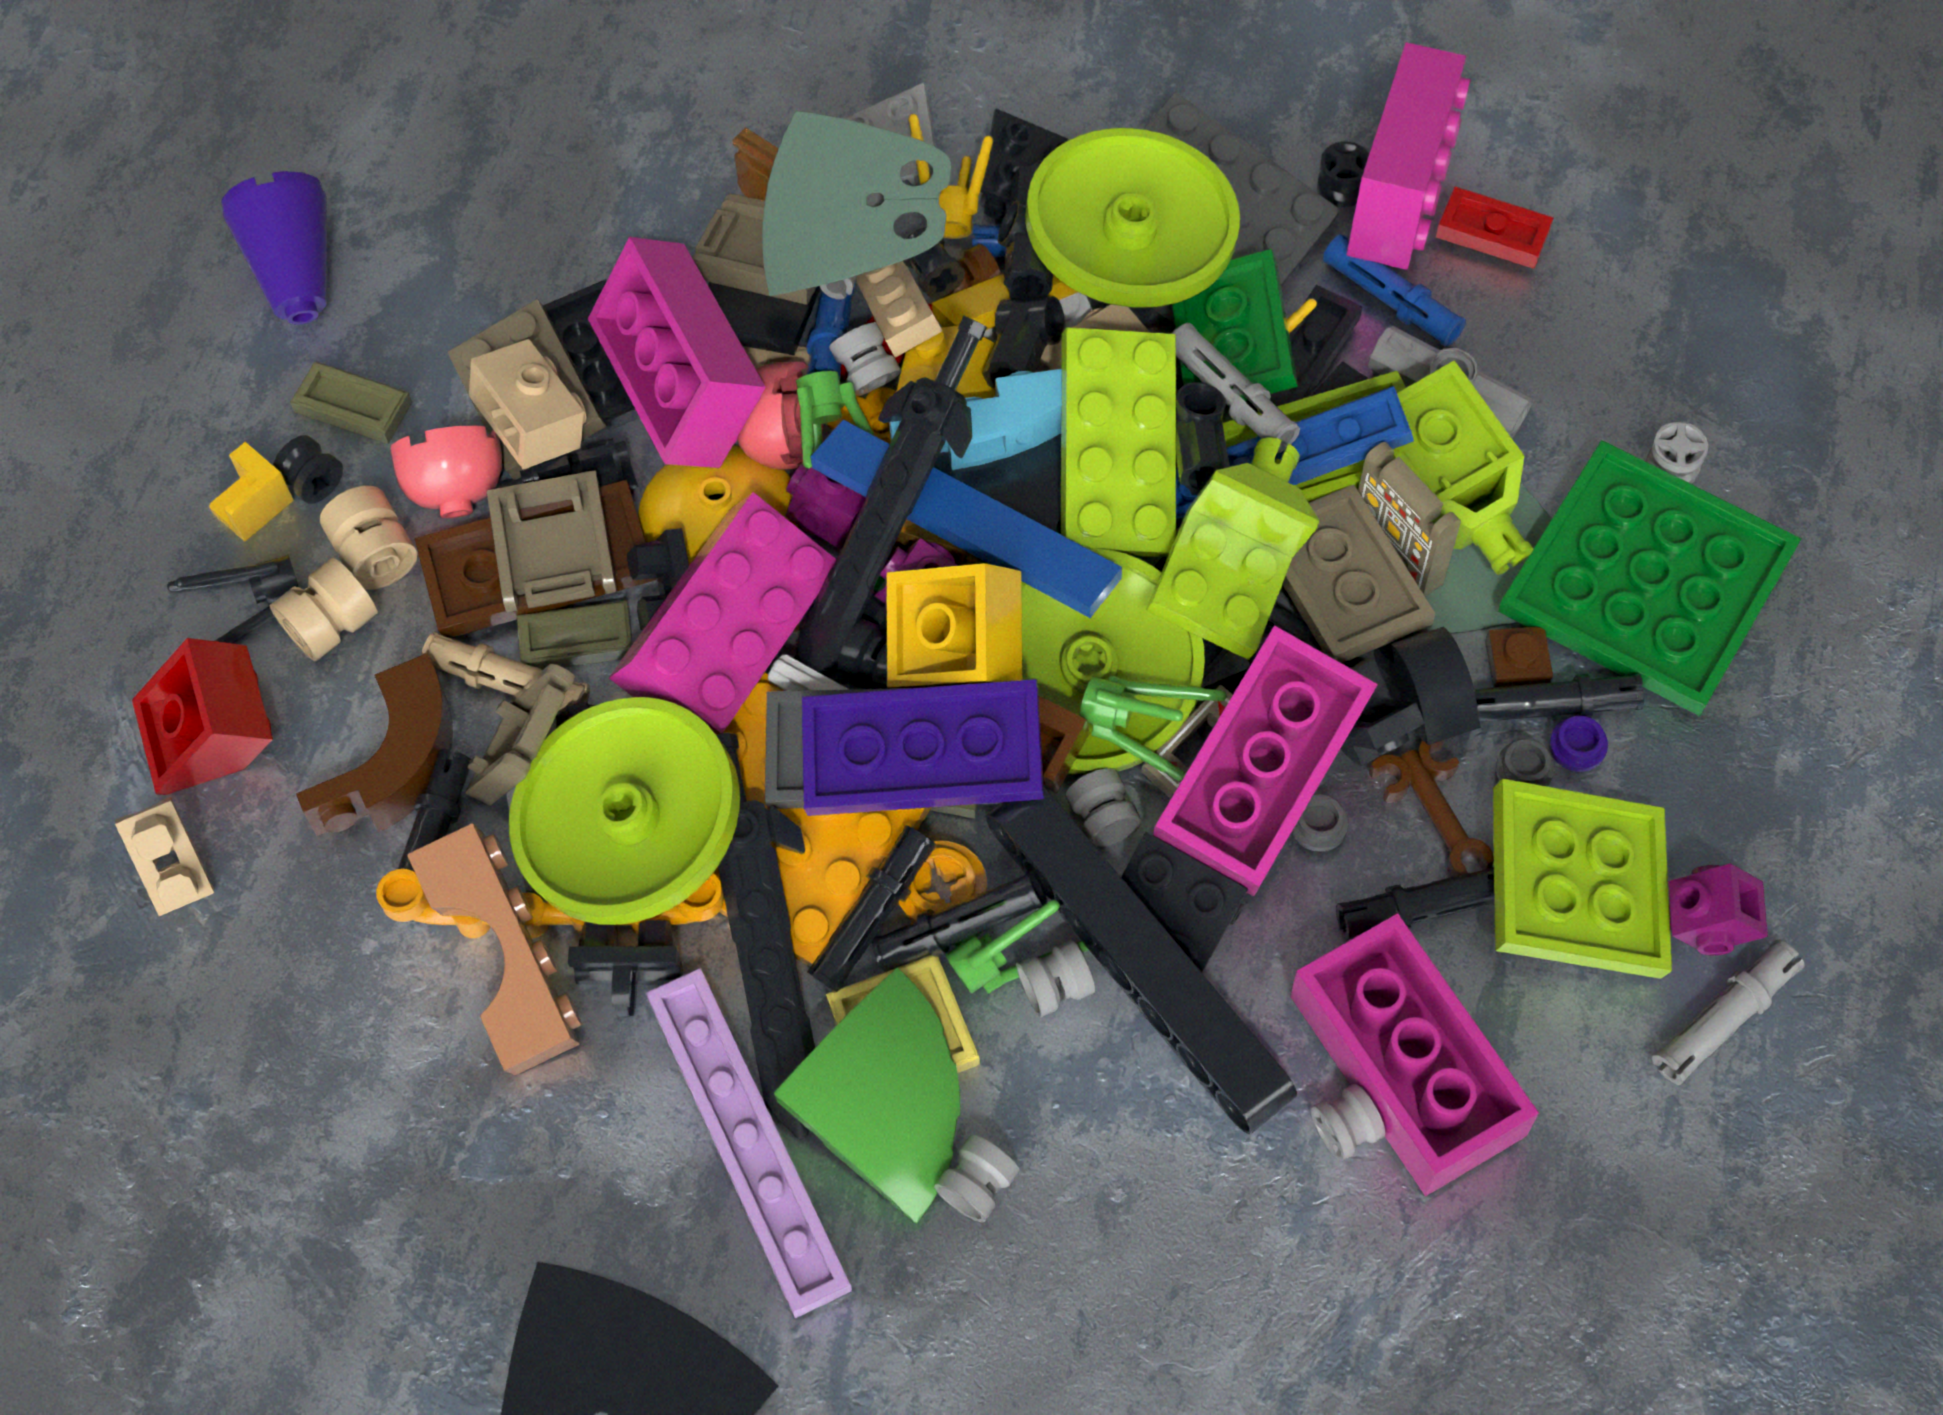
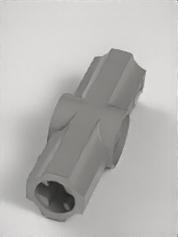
(1417, 359)

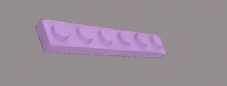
(749, 1144)

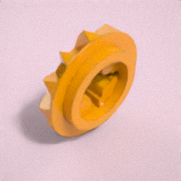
(952, 863)

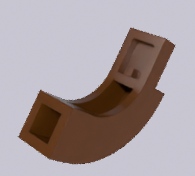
(401, 766)

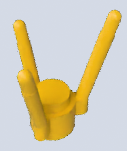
(957, 200)

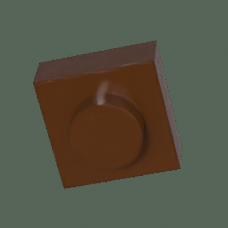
(1518, 656)

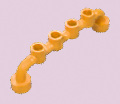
(405, 900)

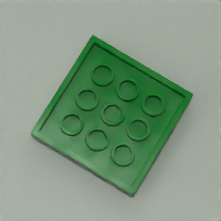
(1650, 576)

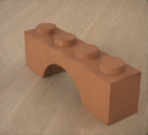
(527, 1015)

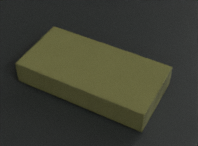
(351, 402)
(575, 635)

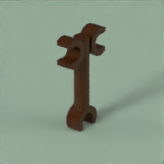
(1421, 773)

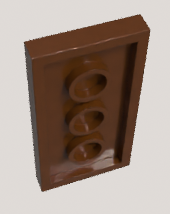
(464, 569)

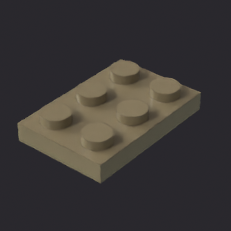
(534, 324)
(1353, 581)

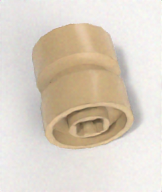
(368, 537)
(324, 609)

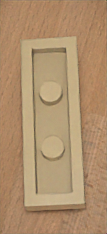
(898, 307)

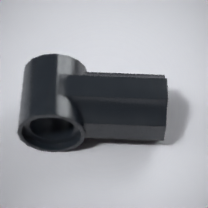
(1023, 332)
(1199, 435)

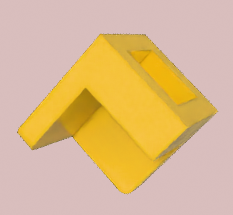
(254, 496)

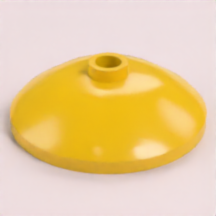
(680, 496)

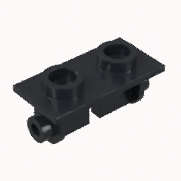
(608, 460)

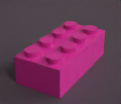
(1409, 156)
(675, 353)
(727, 615)
(1264, 759)
(1414, 1053)

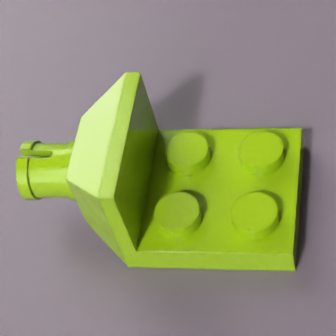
(1466, 462)
(1235, 551)

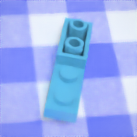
(1016, 419)

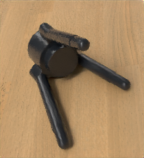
(268, 582)

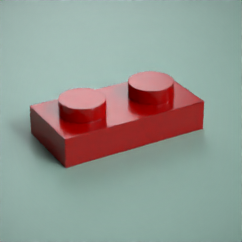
(1494, 227)

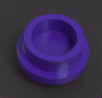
(1578, 744)

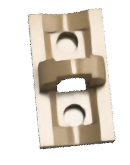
(155, 834)

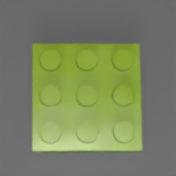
(1581, 879)

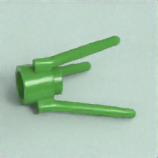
(821, 402)
(1114, 700)
(978, 960)

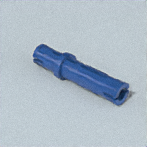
(1409, 301)
(831, 324)

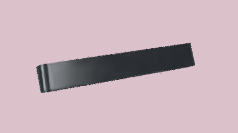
(1144, 960)

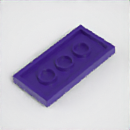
(922, 747)

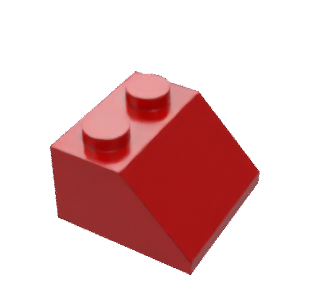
(201, 715)

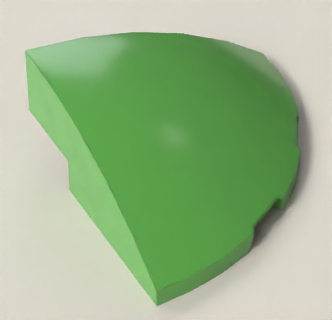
(883, 1094)

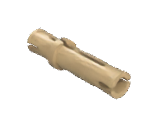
(483, 667)

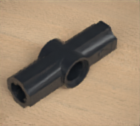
(1024, 271)

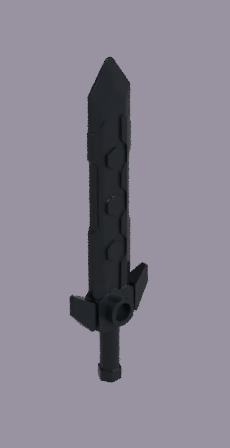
(928, 417)
(763, 942)

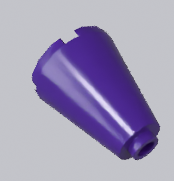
(283, 240)

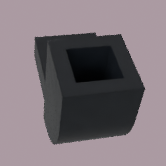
(1436, 679)
(1382, 722)

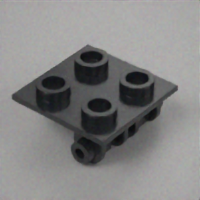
(1014, 145)
(1184, 896)

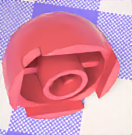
(774, 425)
(448, 468)

